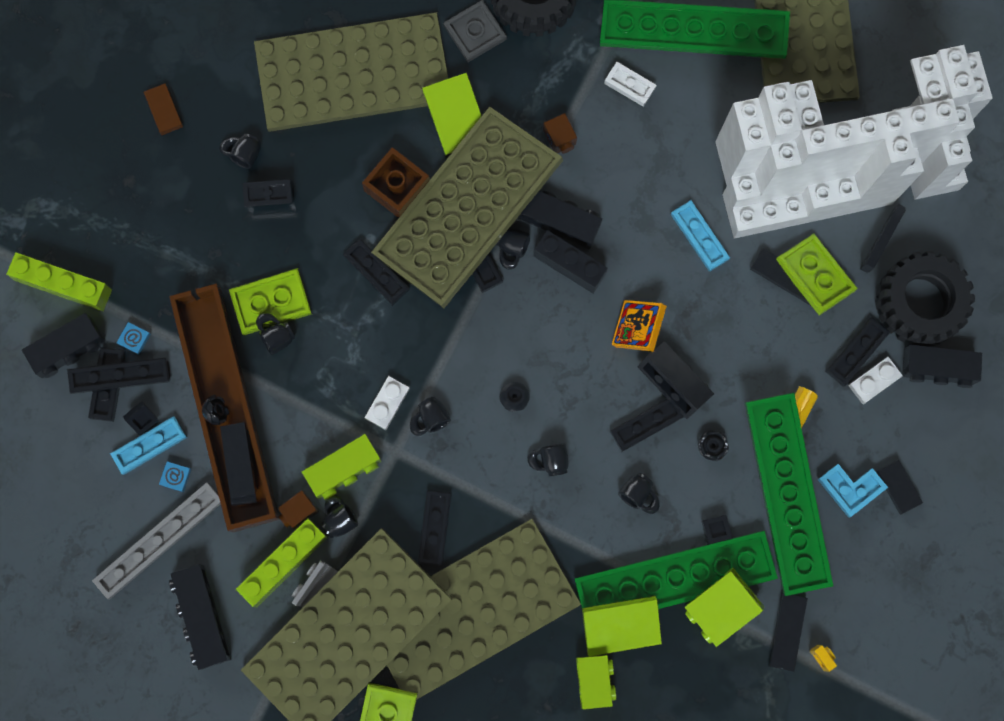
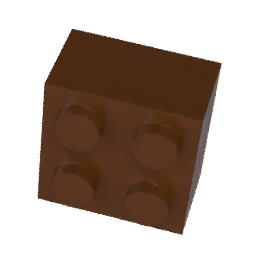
(395, 182)

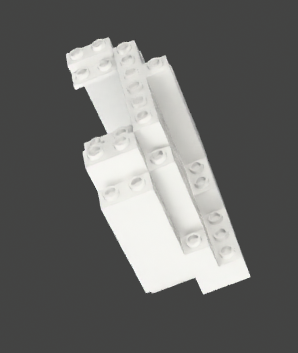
(795, 170)

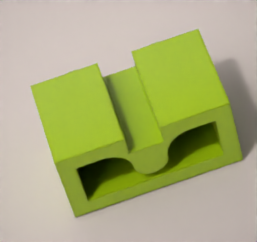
(595, 682)

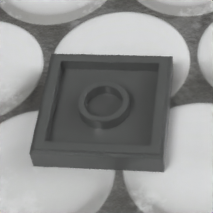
(475, 31)

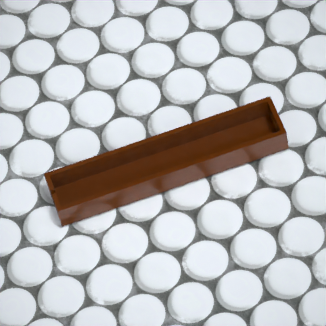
(217, 371)

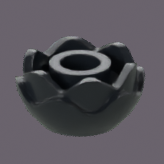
(514, 404)
(214, 410)
(721, 445)

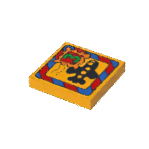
(639, 325)

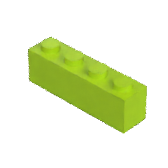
(59, 281)
(281, 563)

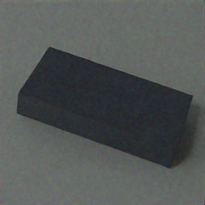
(487, 275)
(899, 487)

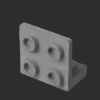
(318, 576)

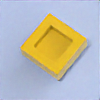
(824, 657)

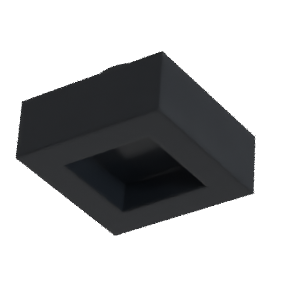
(140, 418)
(717, 529)

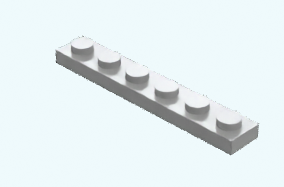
(157, 541)

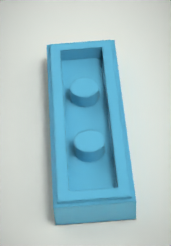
(700, 235)
(148, 445)

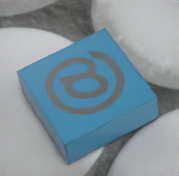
(133, 338)
(175, 476)

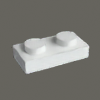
(630, 84)
(875, 380)
(387, 403)

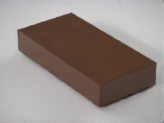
(163, 109)

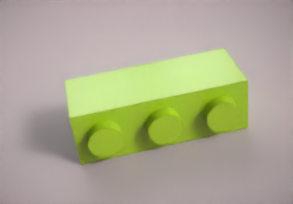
(342, 467)

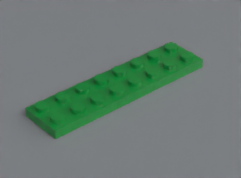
(695, 28)
(789, 494)
(680, 575)

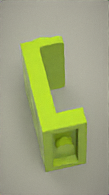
(724, 608)

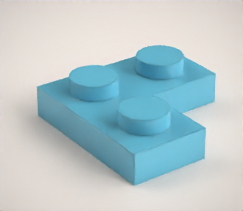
(852, 495)

